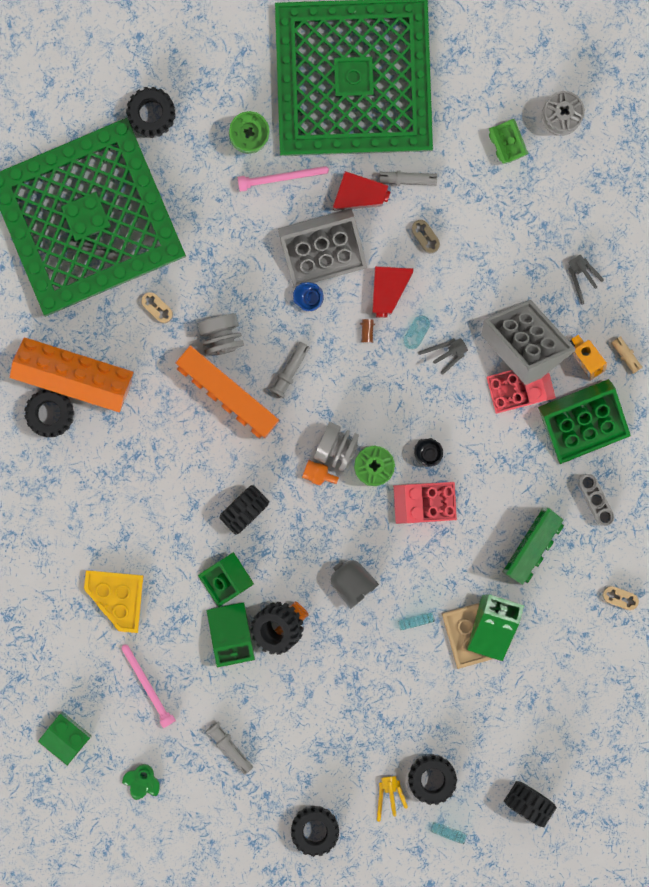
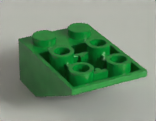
(494, 626)
(230, 635)

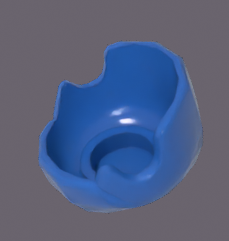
(308, 296)

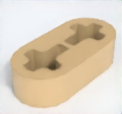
(160, 304)
(622, 593)

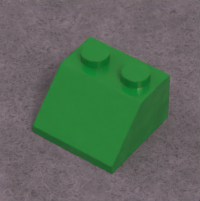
(226, 579)
(64, 738)

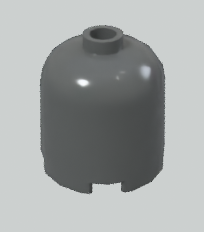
(352, 581)

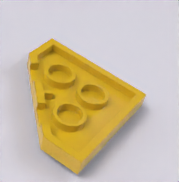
(117, 597)

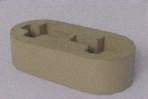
(429, 233)

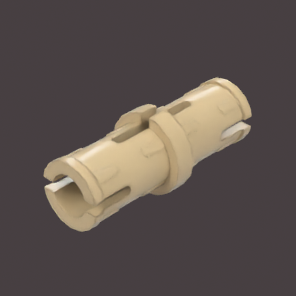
(626, 355)

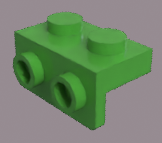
(508, 141)

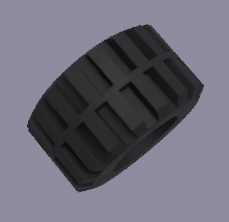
(145, 96)
(32, 410)
(244, 509)
(265, 634)
(432, 796)
(530, 804)
(322, 846)

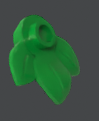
(139, 784)

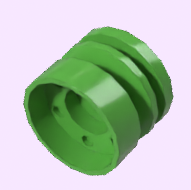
(246, 121)
(367, 474)

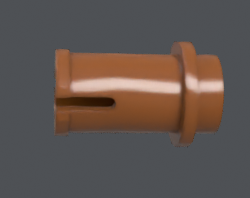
(367, 330)

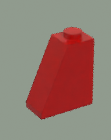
(360, 192)
(388, 288)

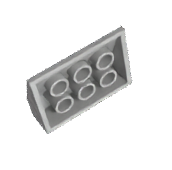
(322, 247)
(526, 341)

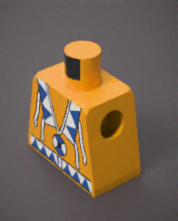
(591, 364)

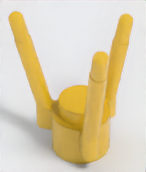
(389, 784)

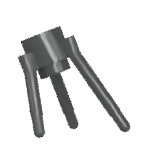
(580, 265)
(456, 348)

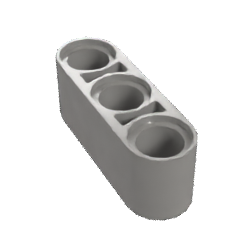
(596, 509)

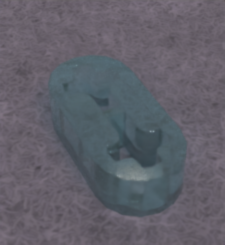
(412, 330)
(416, 621)
(449, 832)

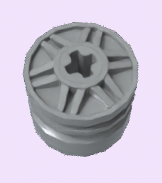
(569, 122)
(220, 334)
(336, 446)

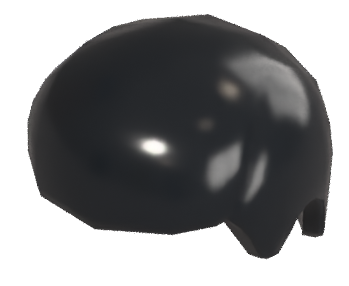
(428, 452)

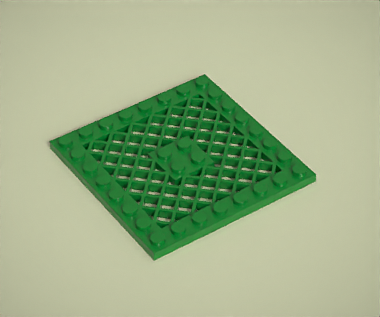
(353, 76)
(87, 217)

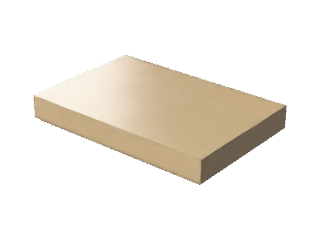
(459, 629)

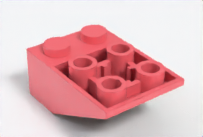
(511, 393)
(425, 502)

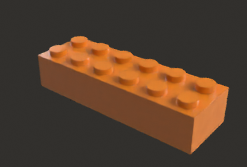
(71, 374)
(227, 391)

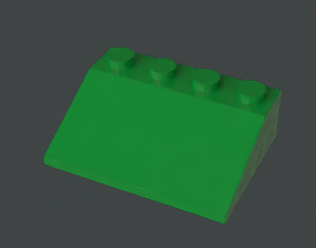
(584, 421)
(533, 545)

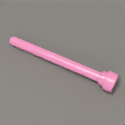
(246, 183)
(165, 718)

